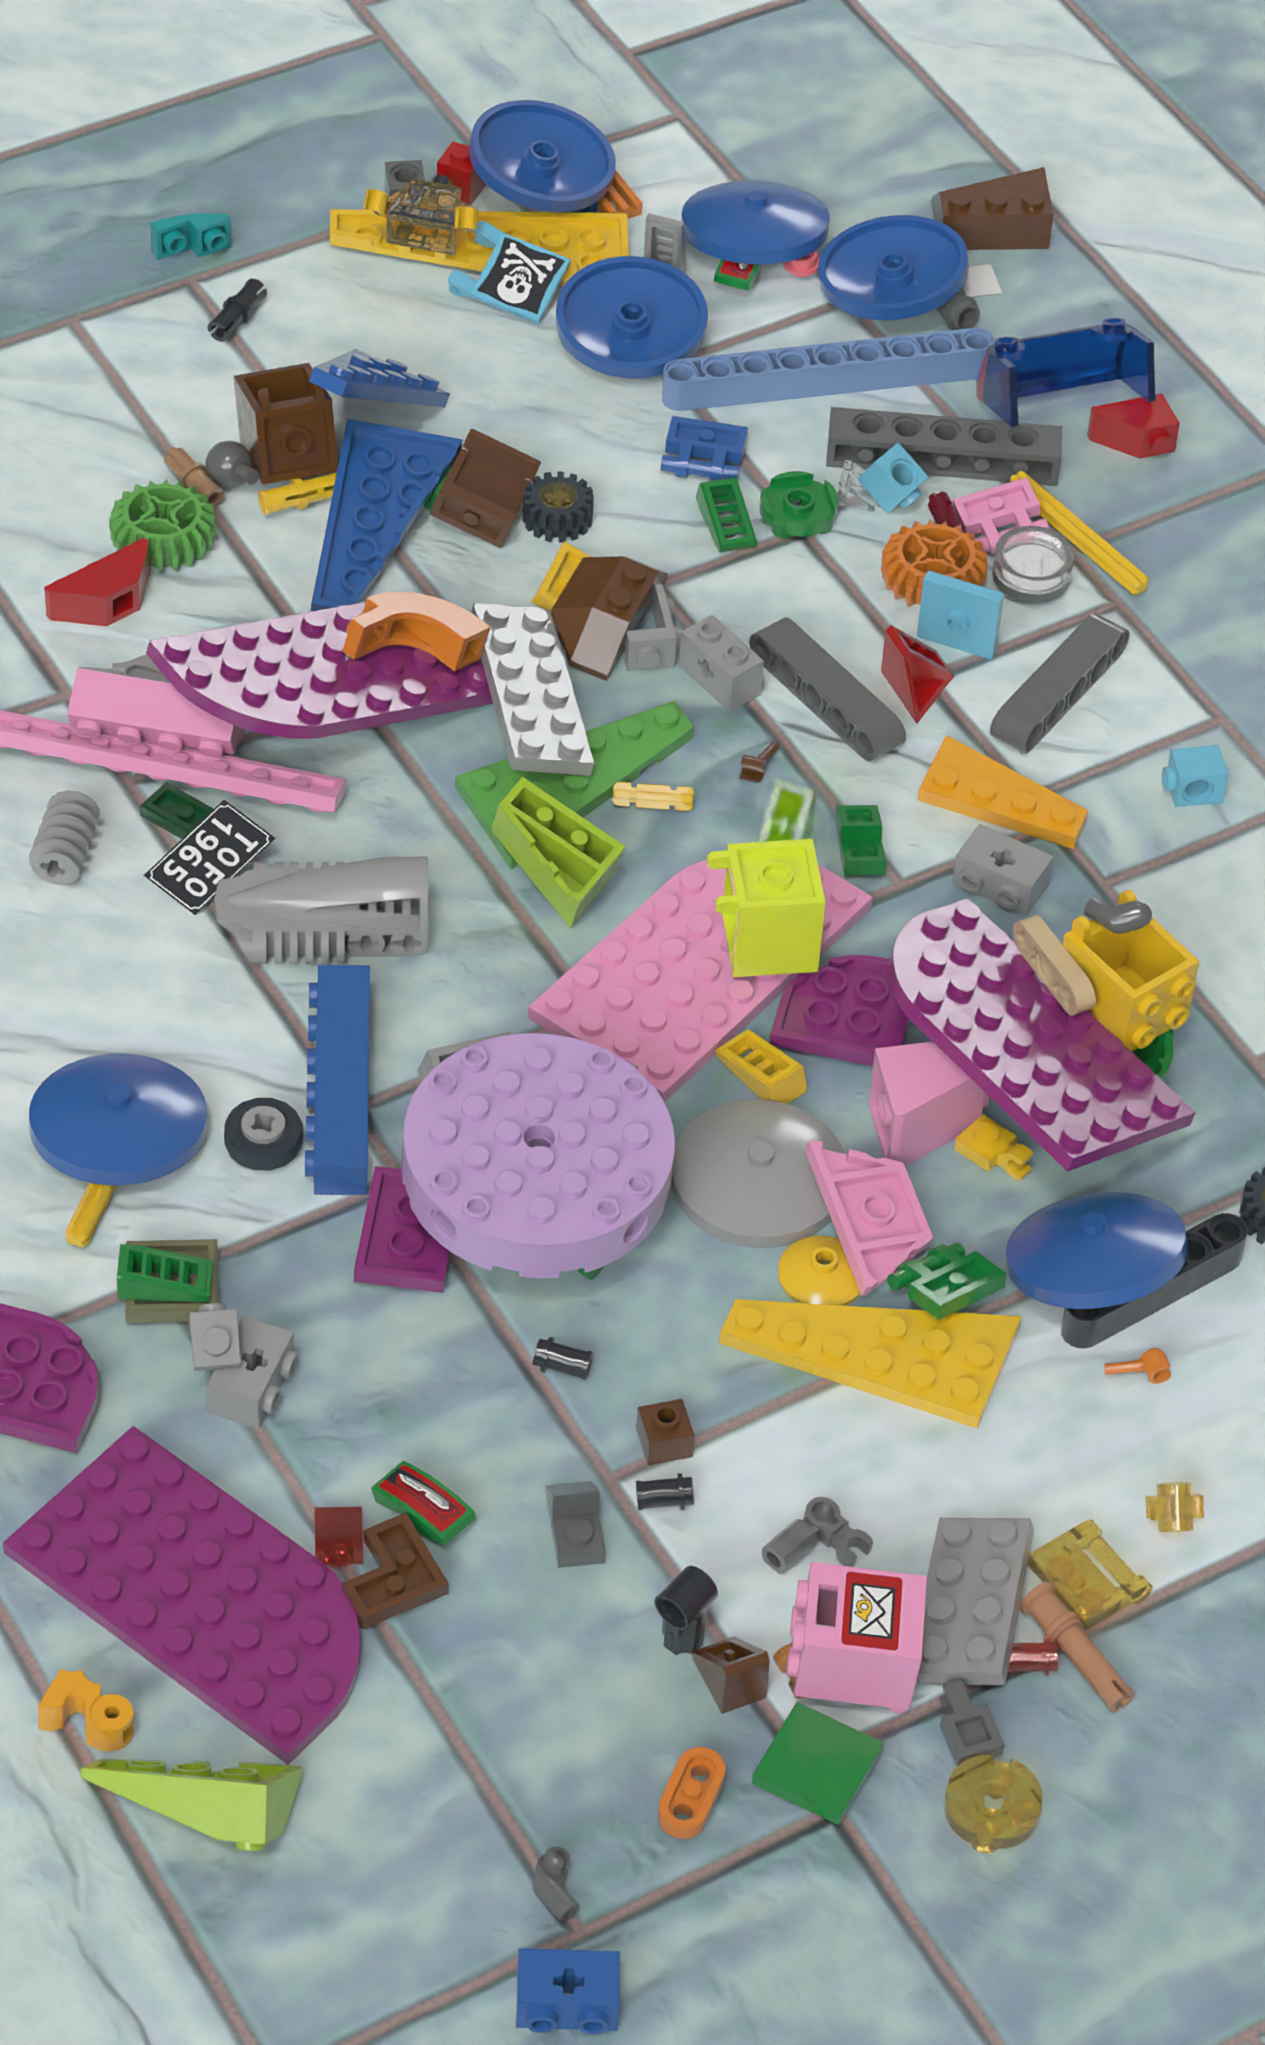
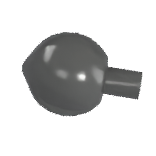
(230, 465)

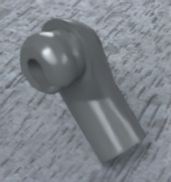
(1119, 918)
(550, 1882)

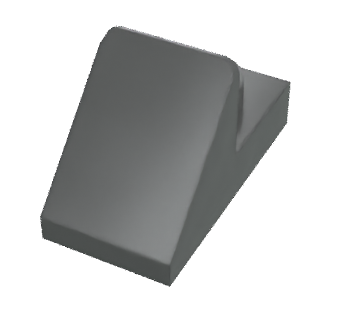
(575, 1523)

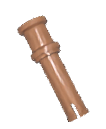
(1066, 1629)

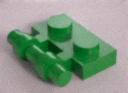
(947, 1279)

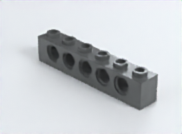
(946, 444)

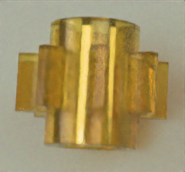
(1175, 1506)

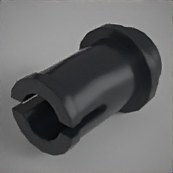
(562, 1358)
(665, 1493)

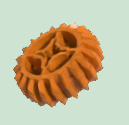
(932, 549)

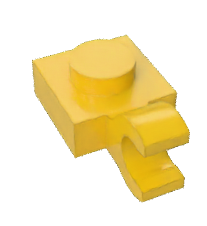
(992, 1145)

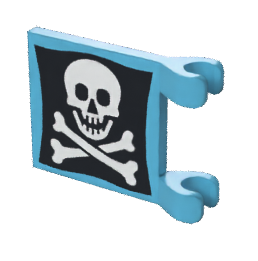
(516, 276)

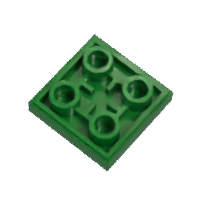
(817, 1763)

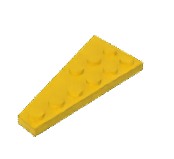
(887, 1352)

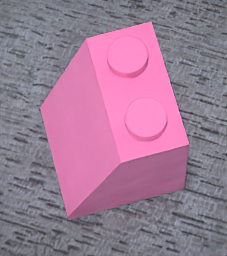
(920, 1100)

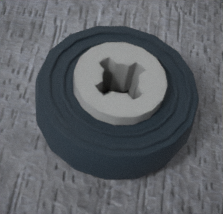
(248, 1137)

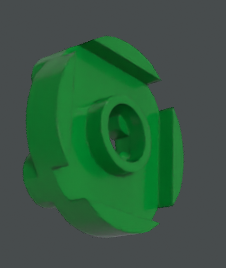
(788, 520)

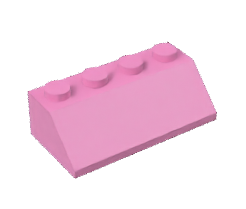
(146, 711)

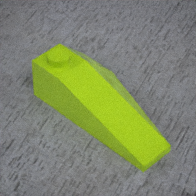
(230, 1804)

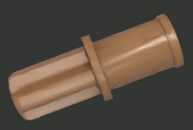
(193, 475)

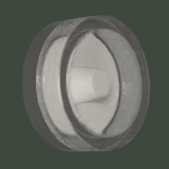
(1033, 564)

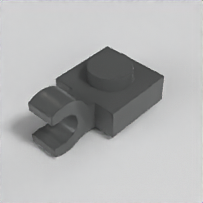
(965, 1728)

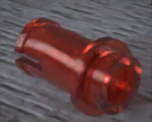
(1034, 1657)

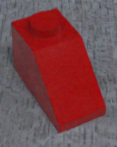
(458, 168)
(1135, 426)

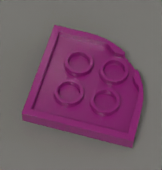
(841, 1011)
(44, 1380)

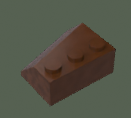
(999, 212)

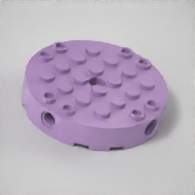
(537, 1154)

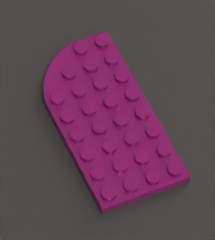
(299, 684)
(1004, 1028)
(200, 1591)

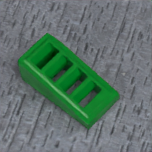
(730, 492)
(150, 1260)

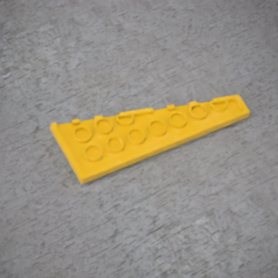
(576, 236)

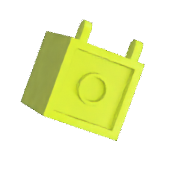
(771, 906)

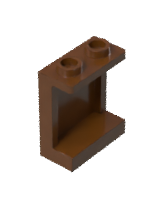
(485, 488)

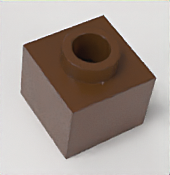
(665, 1432)

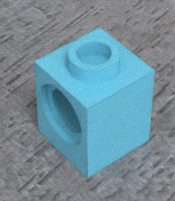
(894, 479)
(1195, 776)

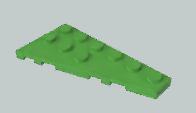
(618, 755)

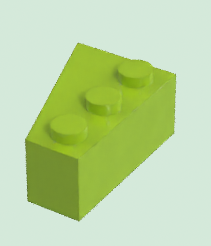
(556, 848)

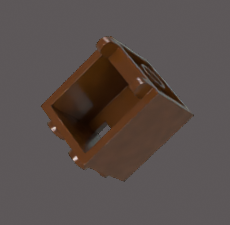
(286, 423)

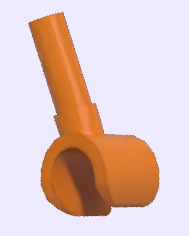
(1152, 1361)

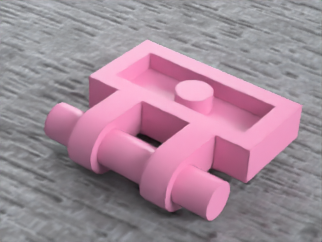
(998, 507)

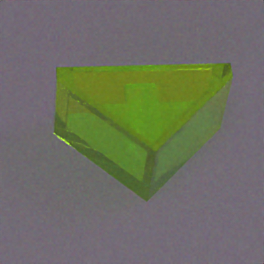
(788, 813)

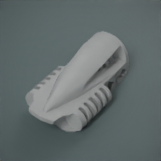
(312, 908)

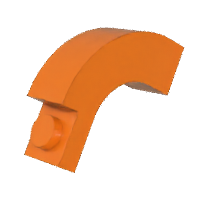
(418, 622)

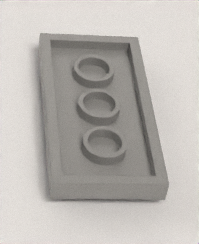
(973, 1599)

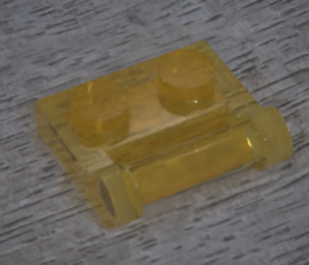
(1080, 1581)

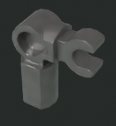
(819, 1524)

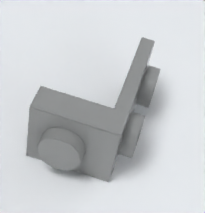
(654, 646)
(214, 1337)

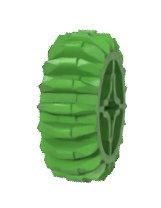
(172, 520)

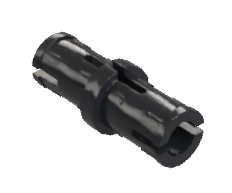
(237, 310)

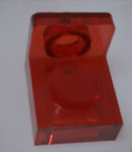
(339, 1535)

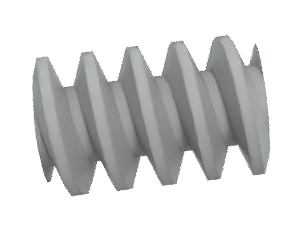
(64, 837)

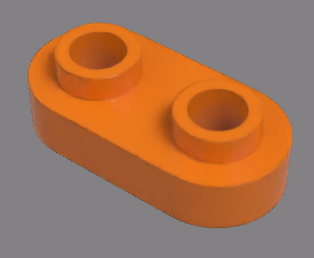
(689, 1795)

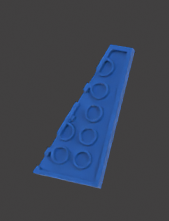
(371, 378)
(376, 497)

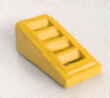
(781, 1086)

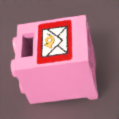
(875, 1639)

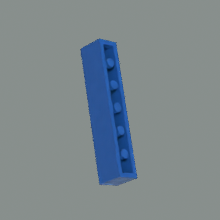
(340, 1082)

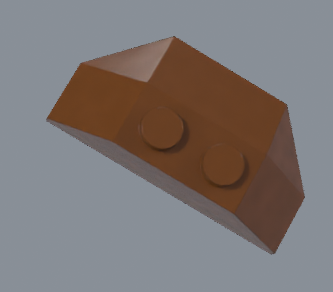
(599, 607)

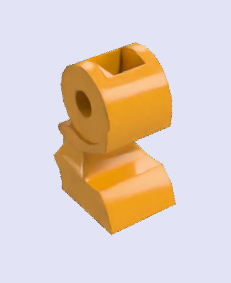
(106, 1716)

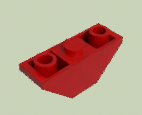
(103, 589)

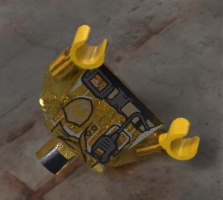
(424, 214)

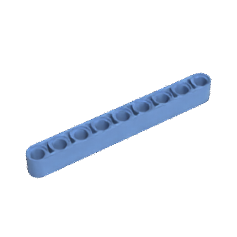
(824, 369)

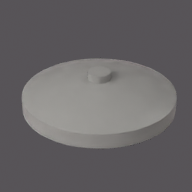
(748, 1174)

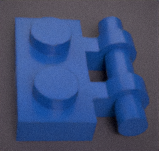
(704, 440)

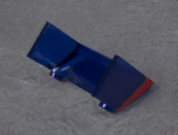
(1065, 361)

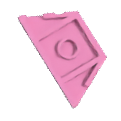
(871, 1211)

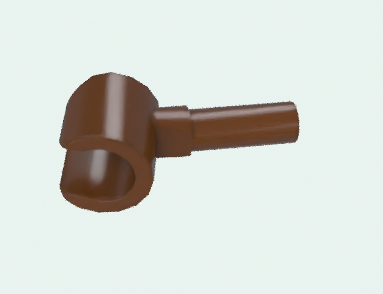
(754, 767)

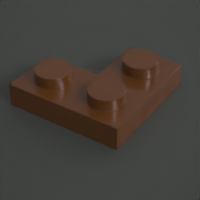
(404, 1576)

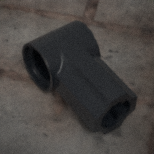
(684, 1609)

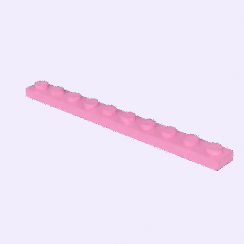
(186, 765)

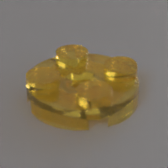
(987, 1827)

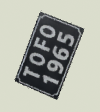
(210, 852)

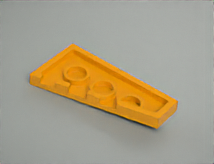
(991, 792)

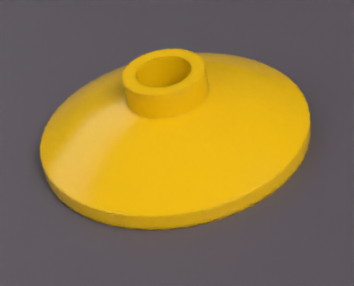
(809, 1281)

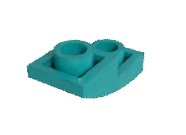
(196, 232)

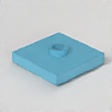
(960, 615)

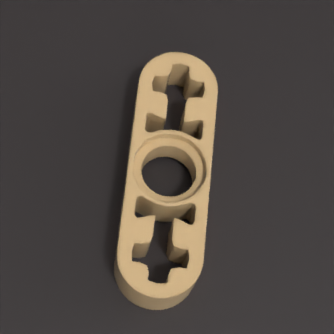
(1054, 965)

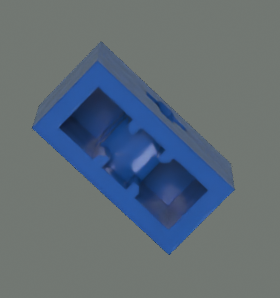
(587, 1975)

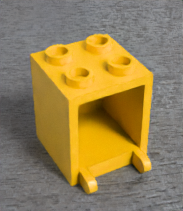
(1138, 977)

